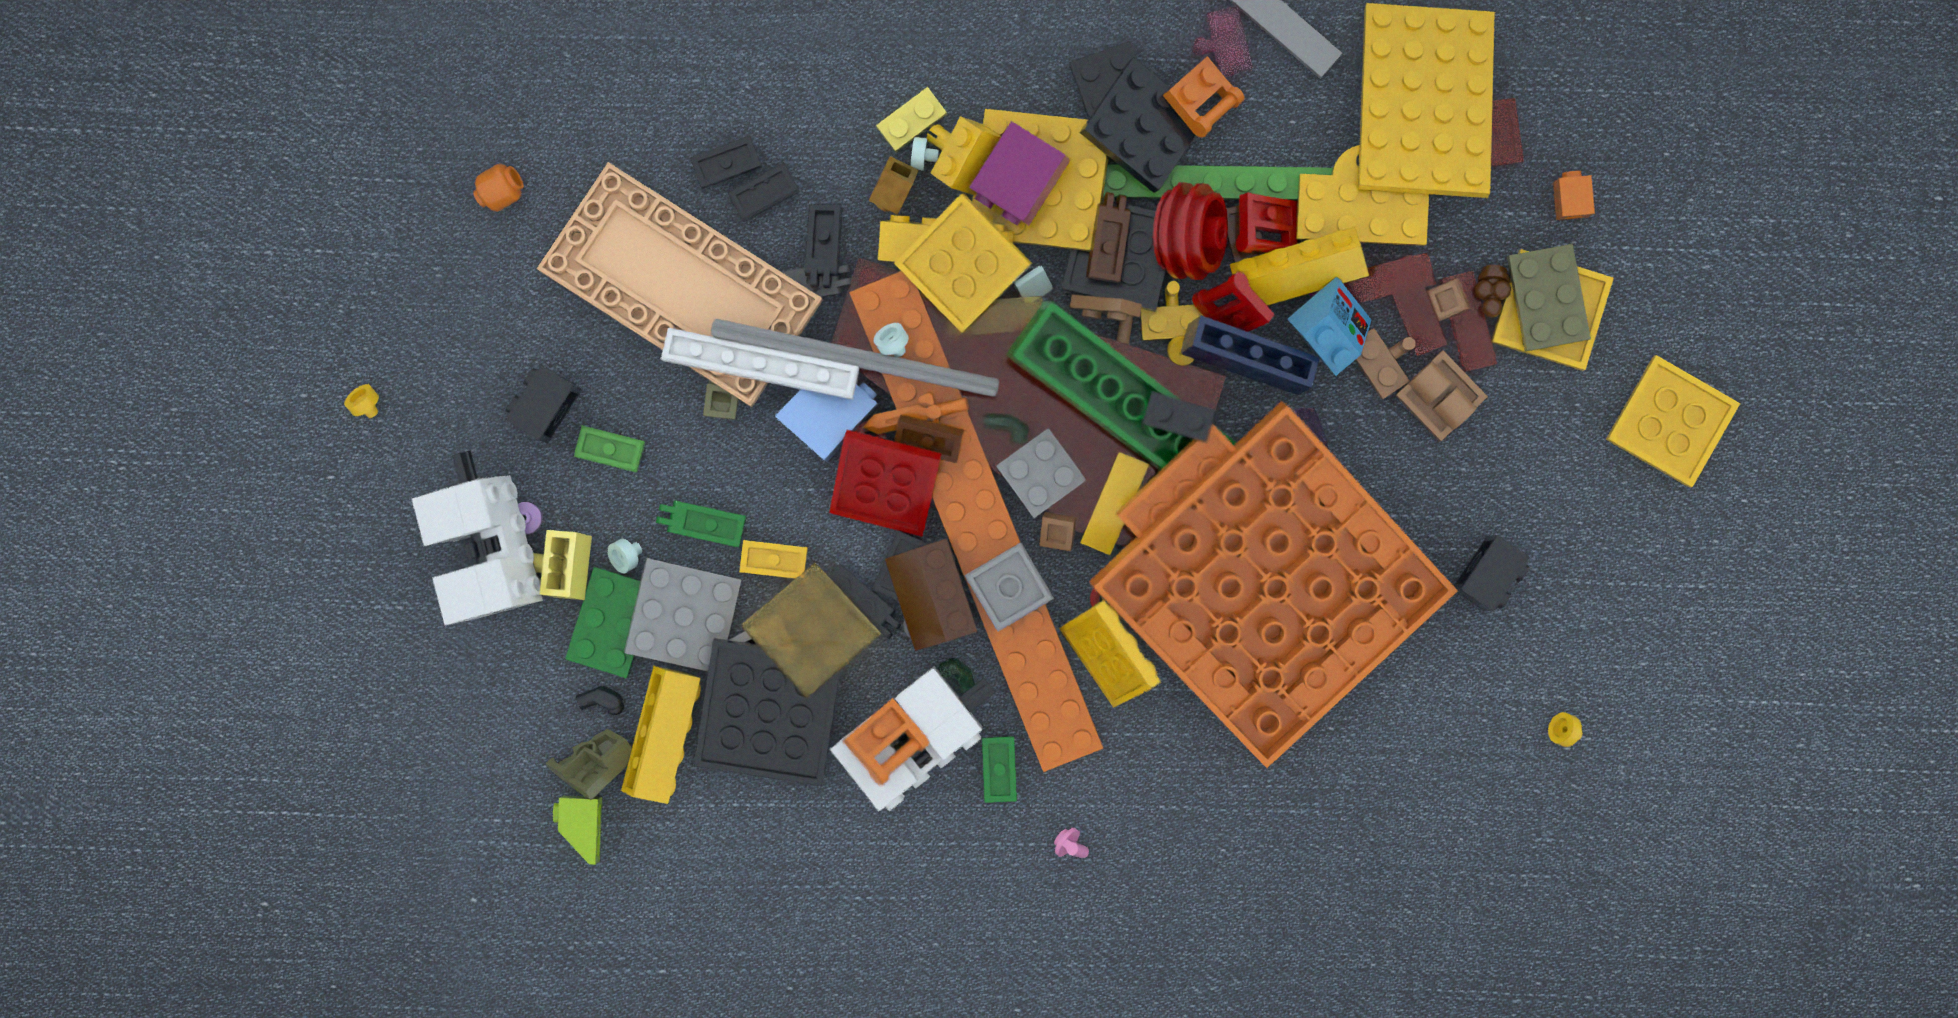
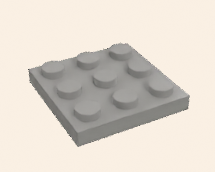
(680, 614)

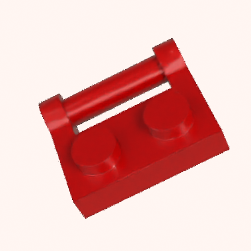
(1268, 215)
(1243, 313)

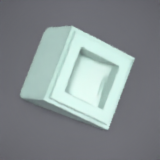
(1033, 283)

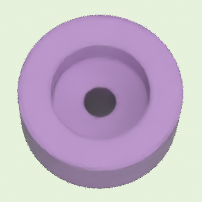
(534, 517)

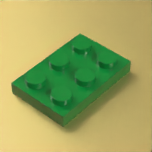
(605, 623)

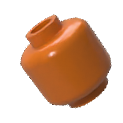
(498, 187)

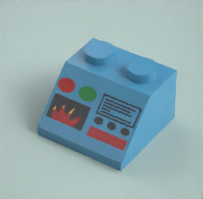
(1333, 326)

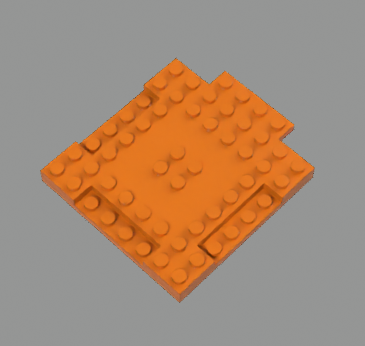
(1268, 579)

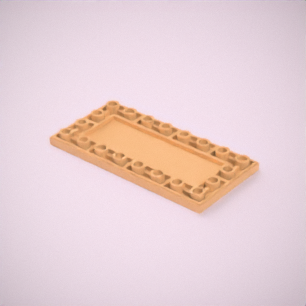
(670, 270)

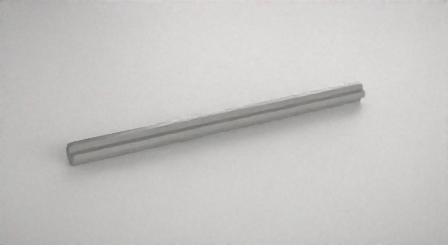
(856, 357)

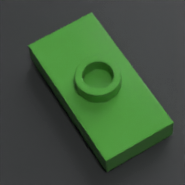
(609, 449)

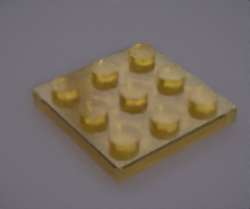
(811, 630)

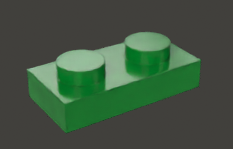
(999, 769)

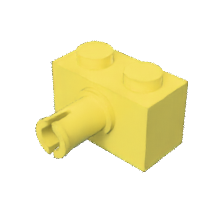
(564, 564)

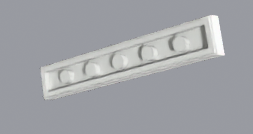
(760, 363)

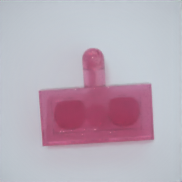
(1226, 41)

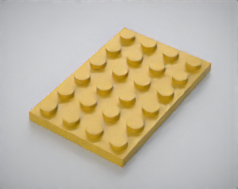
(1426, 100)

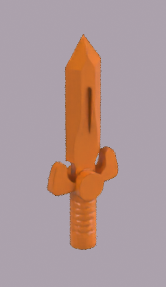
(888, 420)

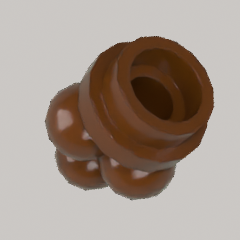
(1493, 287)

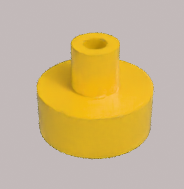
(362, 401)
(1565, 729)

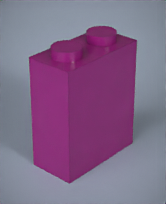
(1019, 174)

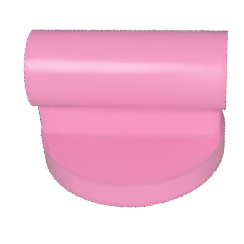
(1066, 843)

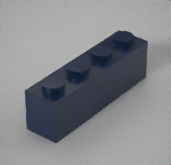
(1249, 355)

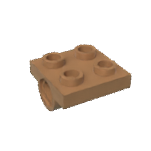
(1441, 396)

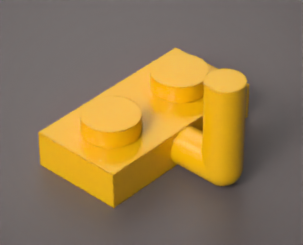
(1167, 320)

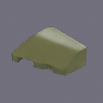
(593, 763)

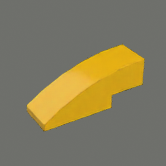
(1119, 488)

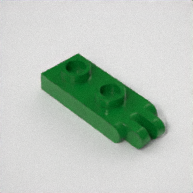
(704, 523)

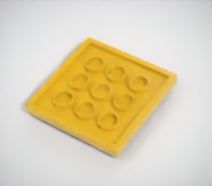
(1071, 206)

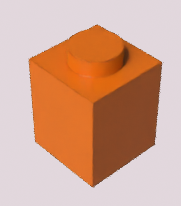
(1573, 196)

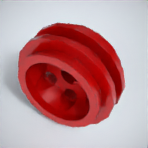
(1190, 231)

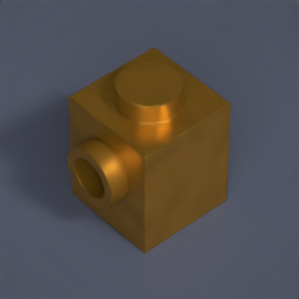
(893, 185)

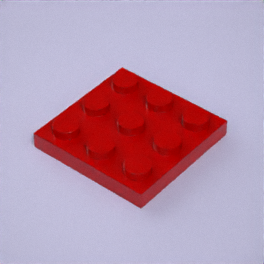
(884, 483)

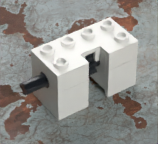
(491, 518)
(944, 721)

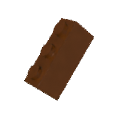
(931, 595)

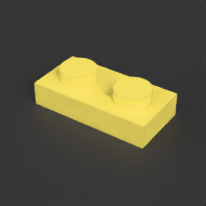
(911, 119)

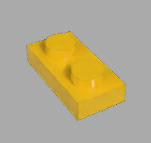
(773, 559)

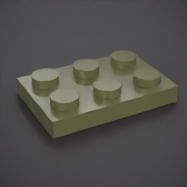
(1548, 297)

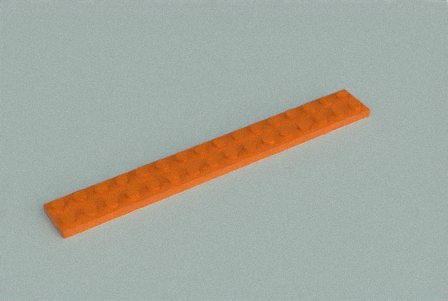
(980, 531)

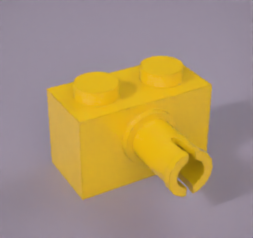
(962, 152)

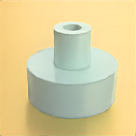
(921, 153)
(891, 340)
(624, 555)

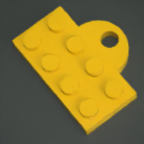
(1337, 204)

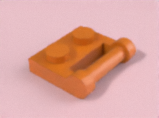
(1195, 89)
(880, 732)

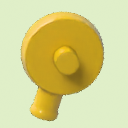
(1174, 349)

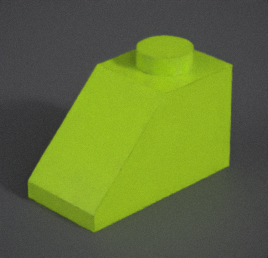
(580, 824)

